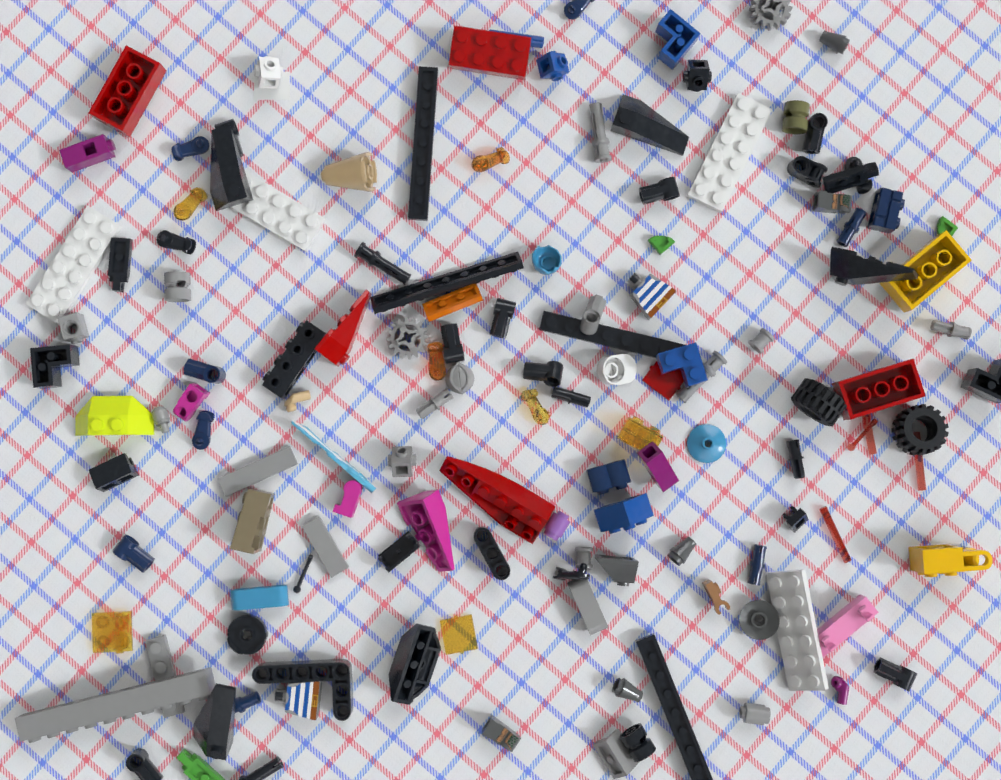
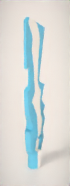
(333, 455)

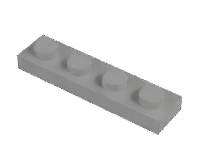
(162, 667)

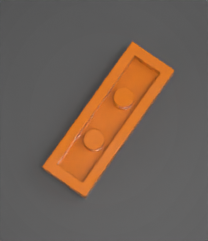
(452, 302)

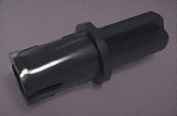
(571, 397)
(796, 458)

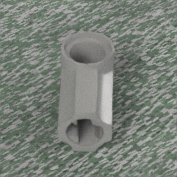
(592, 315)

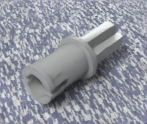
(951, 329)
(434, 403)

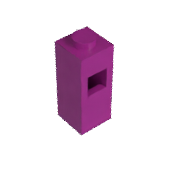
(88, 153)
(658, 466)

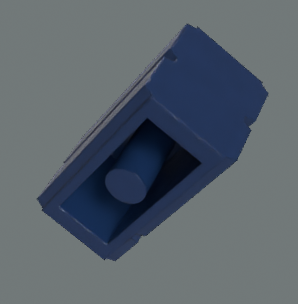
(886, 210)

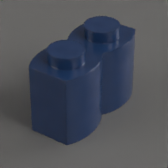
(608, 476)

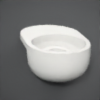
(616, 369)

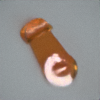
(483, 163)
(436, 361)

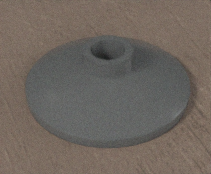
(763, 629)

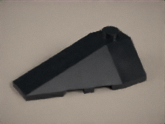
(644, 124)
(228, 177)
(852, 269)
(216, 722)

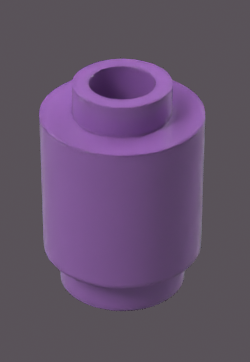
(556, 525)

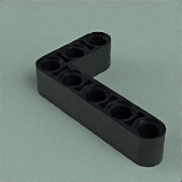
(313, 676)

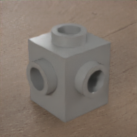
(402, 461)

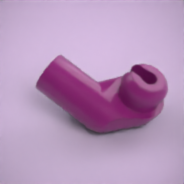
(842, 689)

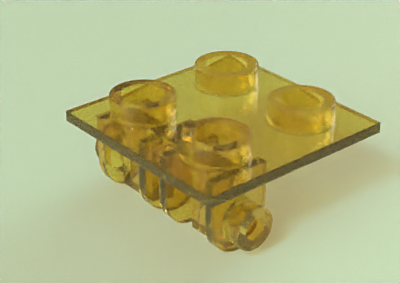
(112, 632)

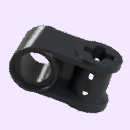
(810, 173)

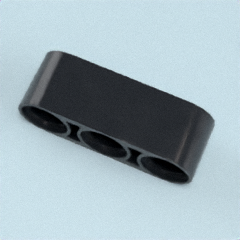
(493, 563)

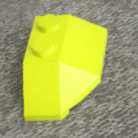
(113, 417)

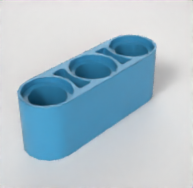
(259, 597)

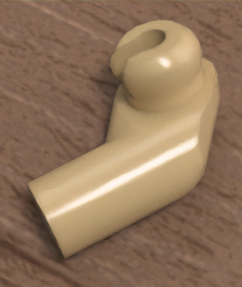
(295, 398)

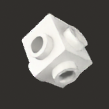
(268, 72)

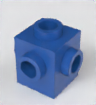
(552, 66)

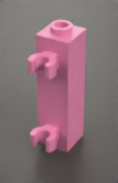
(845, 623)

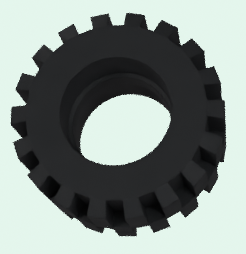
(818, 402)
(935, 430)

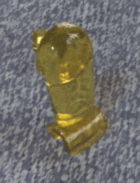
(187, 207)
(539, 413)

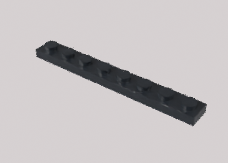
(423, 143)
(446, 282)
(606, 336)
(673, 708)

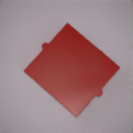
(664, 384)

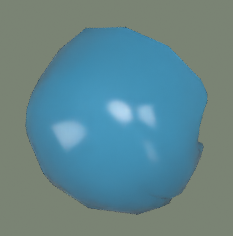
(546, 260)

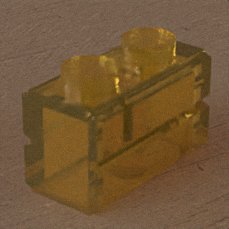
(638, 435)

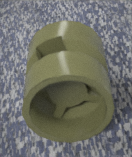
(795, 114)

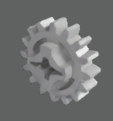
(768, 17)
(399, 341)

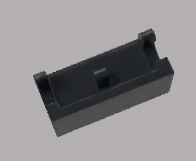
(113, 472)
(399, 551)

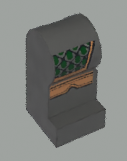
(831, 202)
(501, 733)

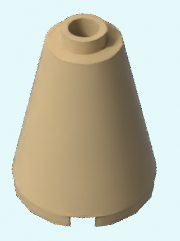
(352, 173)

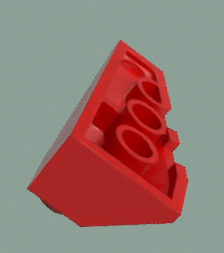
(339, 341)

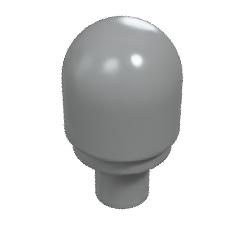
(161, 418)

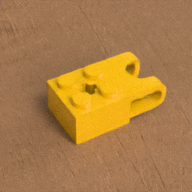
(946, 560)

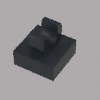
(797, 520)

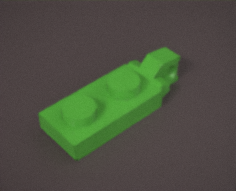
(197, 768)

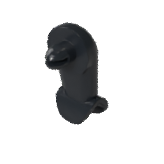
(854, 162)
(173, 241)
(580, 575)

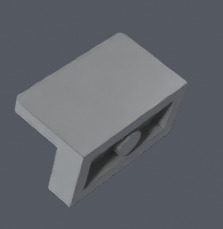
(615, 755)

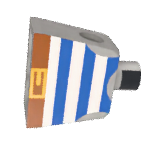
(650, 294)
(301, 698)

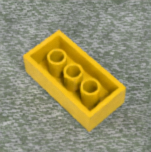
(934, 264)

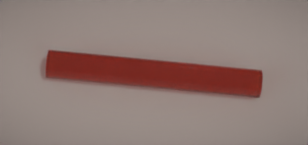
(869, 436)
(920, 468)
(835, 534)

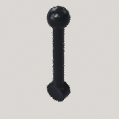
(297, 589)

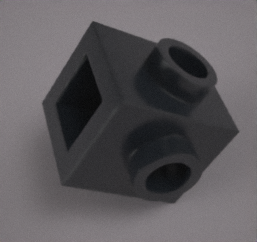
(697, 75)

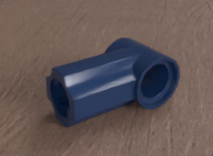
(203, 371)
(129, 550)

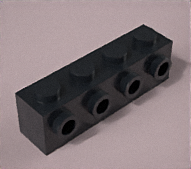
(294, 360)

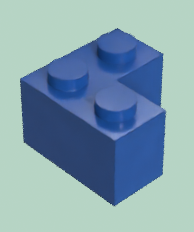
(680, 38)
(687, 360)
(624, 514)

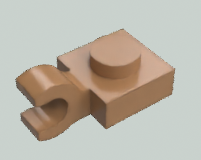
(713, 592)

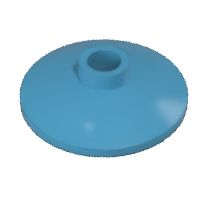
(697, 447)

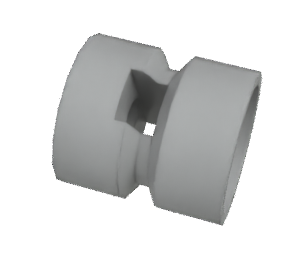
(177, 293)

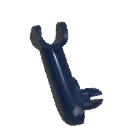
(575, 8)
(191, 148)
(203, 430)

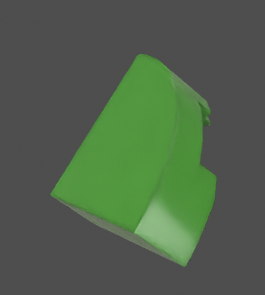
(944, 224)
(661, 243)

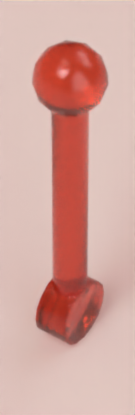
(851, 447)

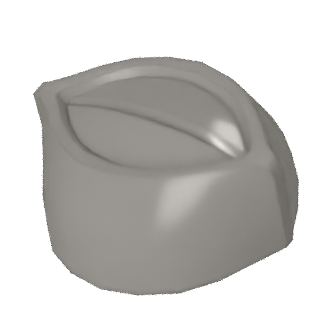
(459, 378)

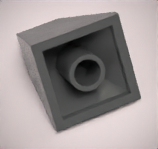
(620, 569)

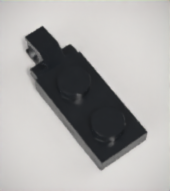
(849, 178)
(119, 262)

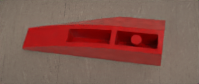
(500, 498)

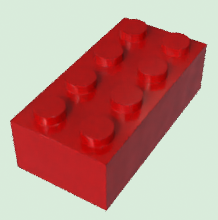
(489, 52)
(127, 91)
(879, 389)

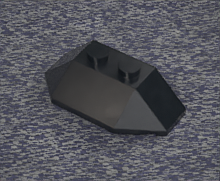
(413, 663)

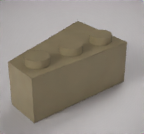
(252, 521)

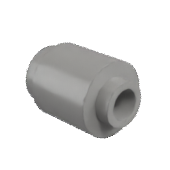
(755, 714)

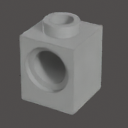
(66, 323)

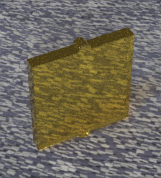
(458, 634)

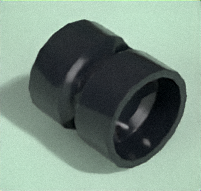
(636, 740)

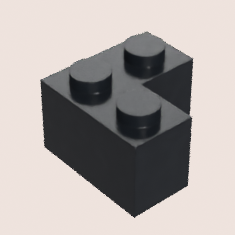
(47, 364)
(985, 383)

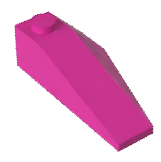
(429, 520)

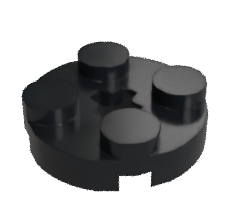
(247, 646)

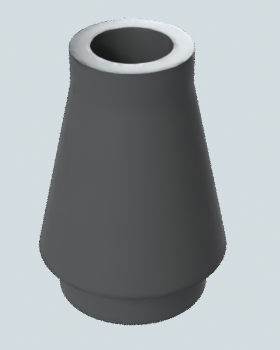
(835, 41)
(682, 551)
(624, 689)

